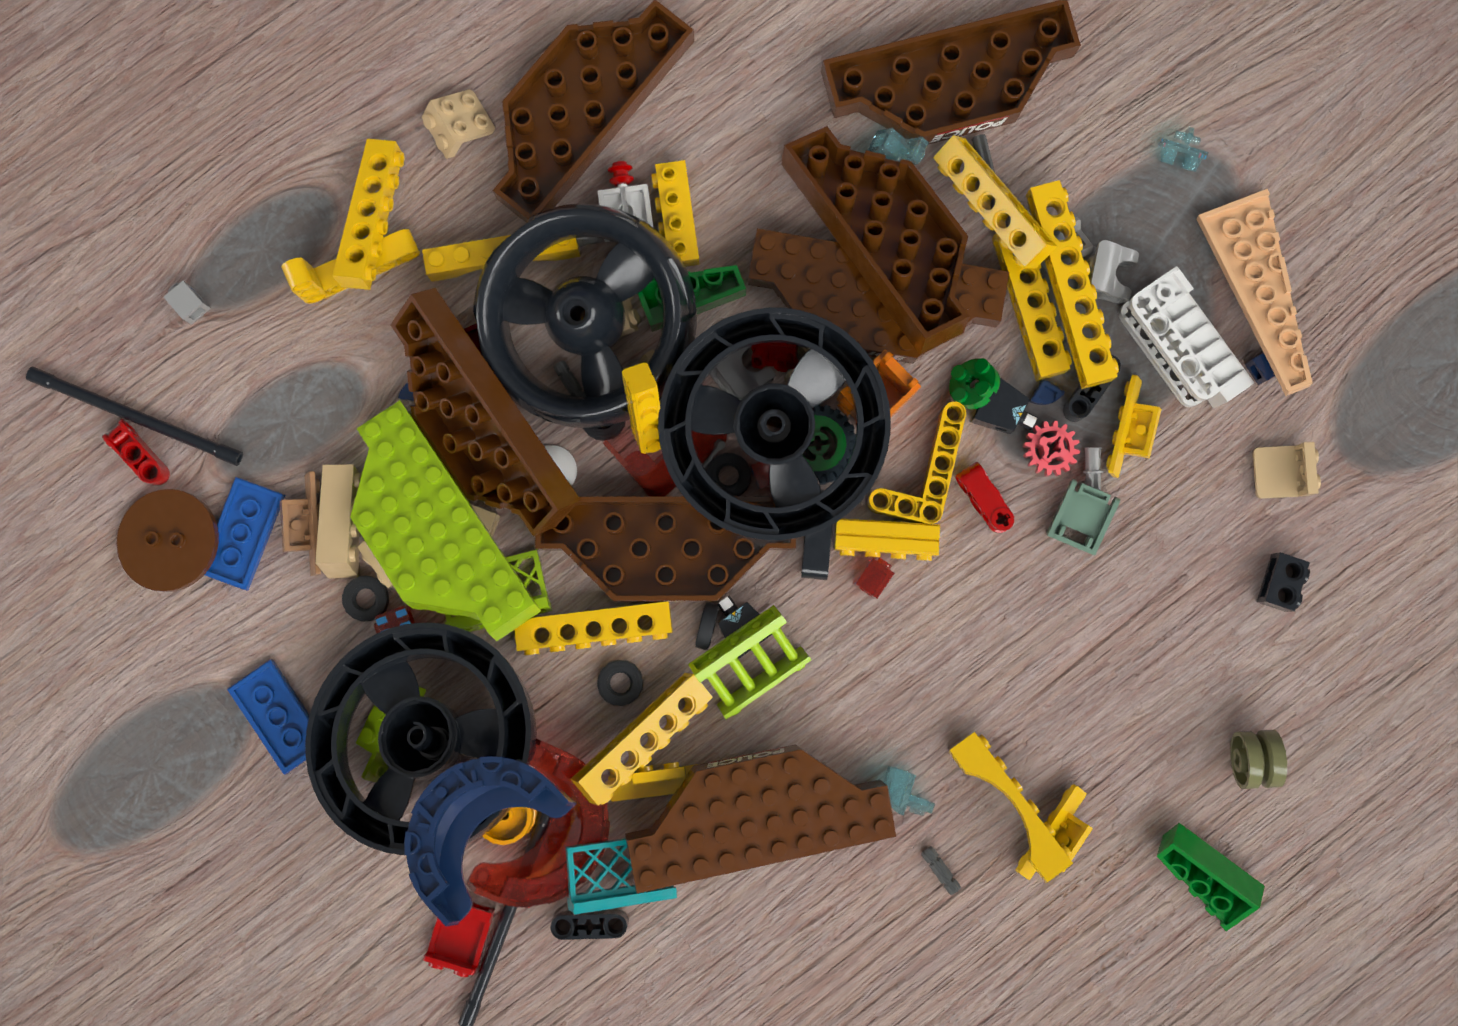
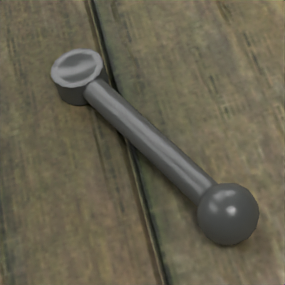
(719, 445)

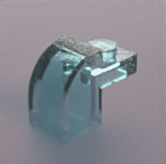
(897, 147)
(900, 787)

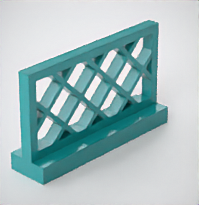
(614, 896)

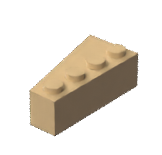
(337, 534)

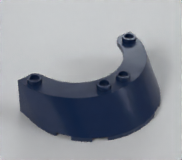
(452, 811)

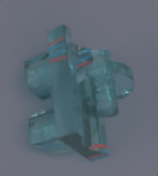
(1193, 156)

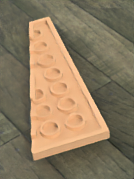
(1252, 262)

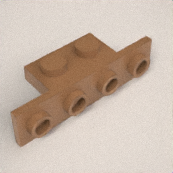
(300, 522)

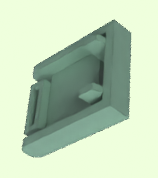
(1085, 512)

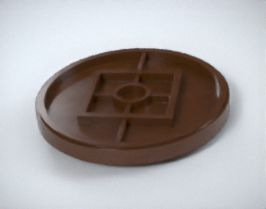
(167, 540)

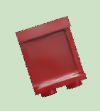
(462, 944)

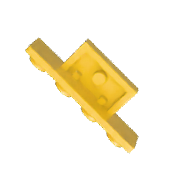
(1135, 430)
(653, 782)
(1067, 827)

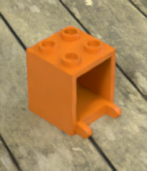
(897, 381)

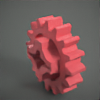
(1060, 454)

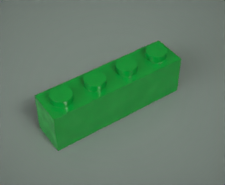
(711, 288)
(1211, 876)

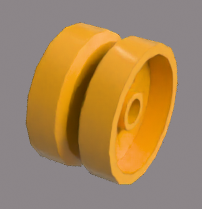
(512, 827)

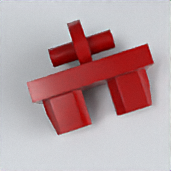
(776, 354)

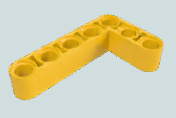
(318, 283)
(932, 474)

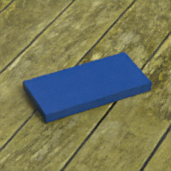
(244, 532)
(274, 714)

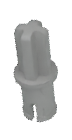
(1093, 466)

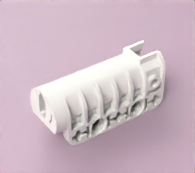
(1185, 342)

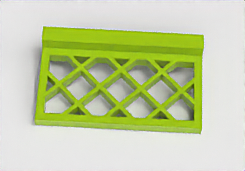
(543, 602)

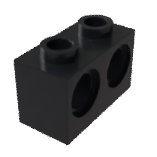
(1277, 579)

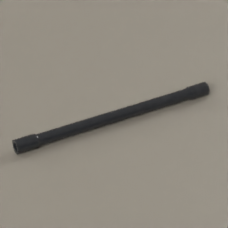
(49, 381)
(473, 1003)

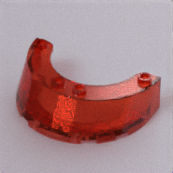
(542, 871)

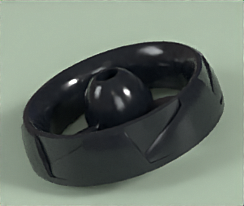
(626, 270)
(795, 490)
(418, 732)

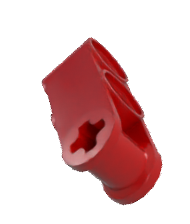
(125, 442)
(985, 497)

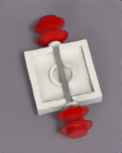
(626, 198)

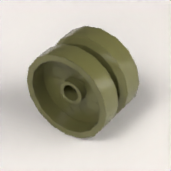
(1258, 759)

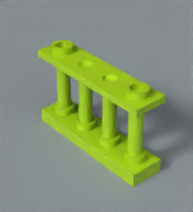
(737, 643)

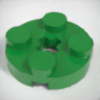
(965, 374)

